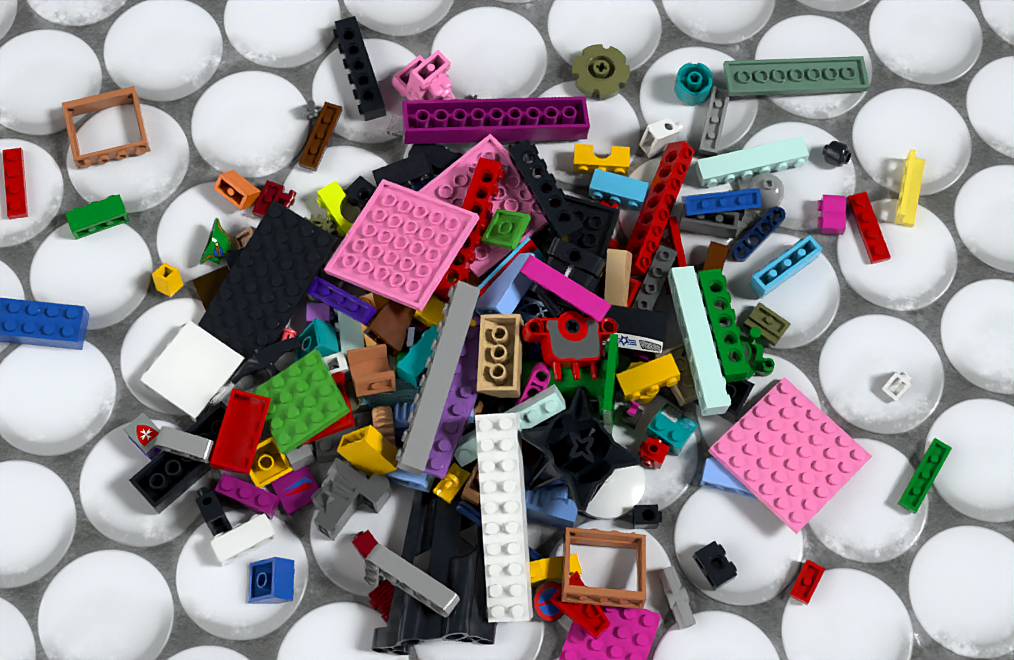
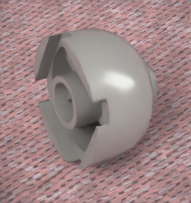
(770, 190)

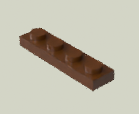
(320, 136)

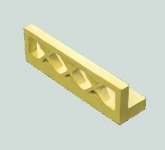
(909, 190)

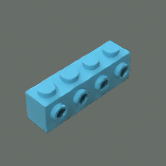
(785, 266)

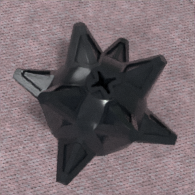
(576, 451)

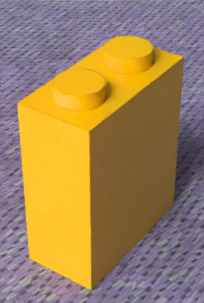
(368, 451)

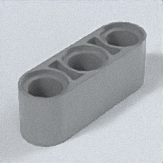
(185, 444)

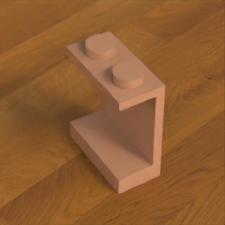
(371, 370)

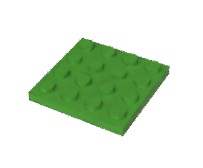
(302, 401)

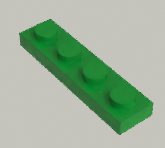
(924, 476)

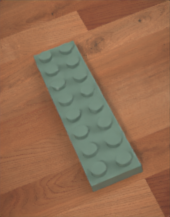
(795, 76)

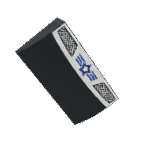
(639, 328)

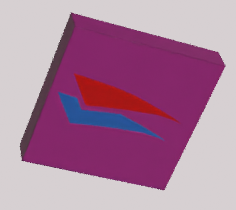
(295, 489)

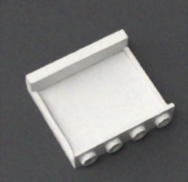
(193, 370)

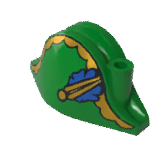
(217, 245)

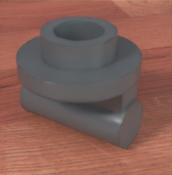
(313, 113)

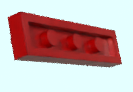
(15, 183)
(869, 228)

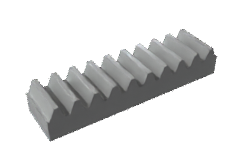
(714, 121)

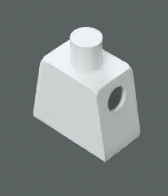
(659, 135)

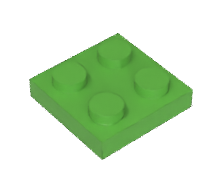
(506, 229)

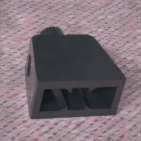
(212, 511)

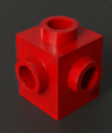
(653, 452)

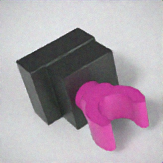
(631, 415)

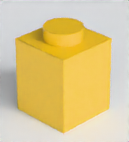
(167, 279)

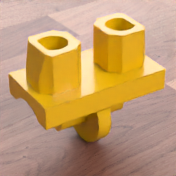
(452, 483)

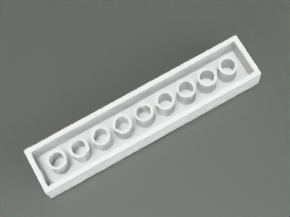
(504, 517)

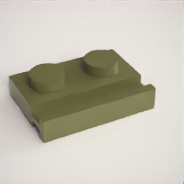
(770, 323)

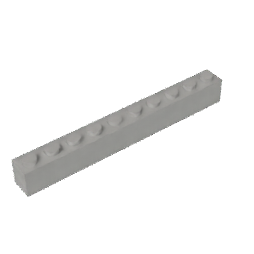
(438, 378)

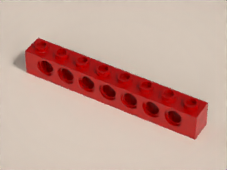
(484, 170)
(658, 206)

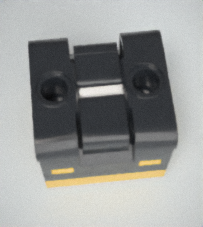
(575, 264)

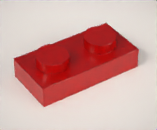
(806, 582)

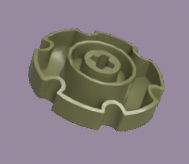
(600, 71)

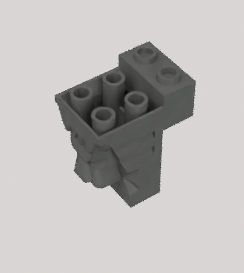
(343, 494)

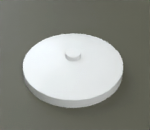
(617, 494)

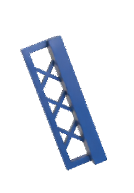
(722, 201)

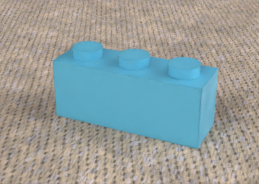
(618, 189)

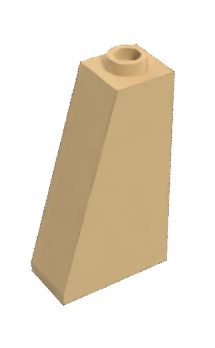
(617, 276)

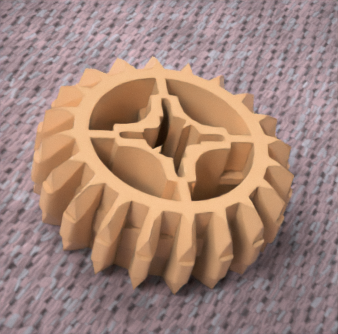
(383, 422)

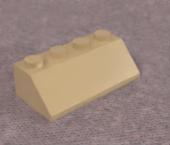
(500, 355)

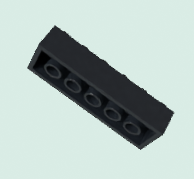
(171, 474)

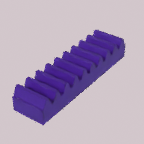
(342, 301)

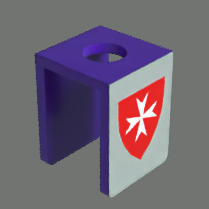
(144, 435)

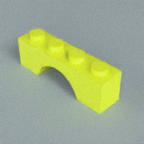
(333, 200)

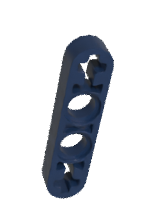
(758, 234)

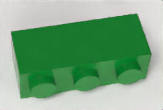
(97, 216)

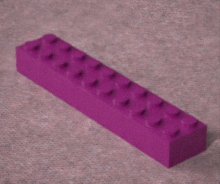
(502, 118)

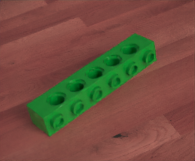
(730, 370)

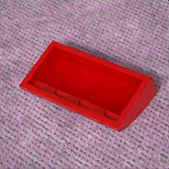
(240, 432)

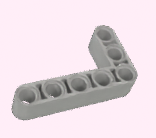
(384, 563)

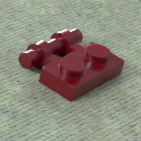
(270, 192)

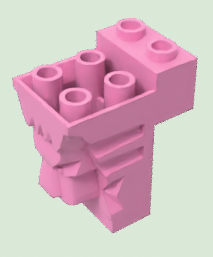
(425, 79)

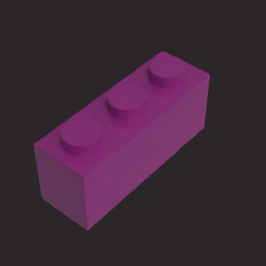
(247, 495)

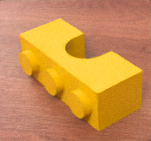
(585, 161)

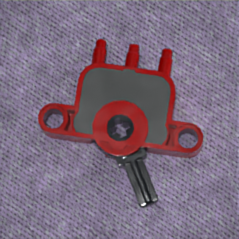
(568, 338)

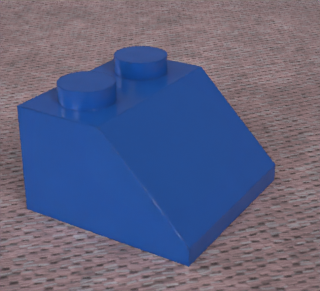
(271, 581)

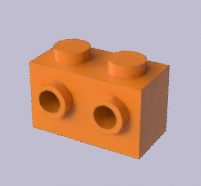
(237, 189)

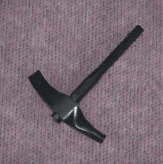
(266, 358)

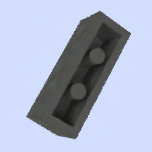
(716, 224)

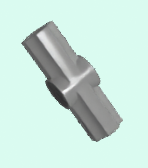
(676, 597)

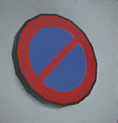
(541, 602)

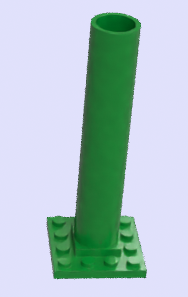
(599, 391)

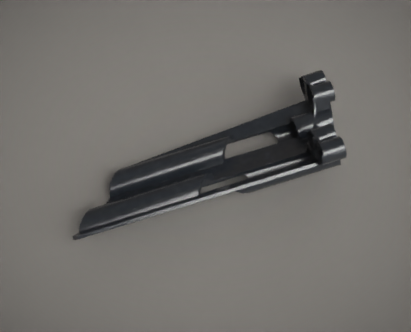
(437, 526)

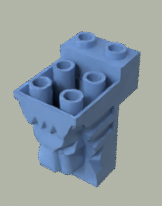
(549, 504)

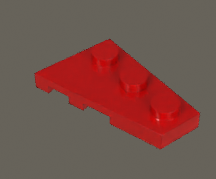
(587, 616)

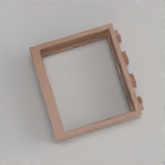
(97, 103)
(604, 596)

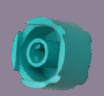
(693, 83)

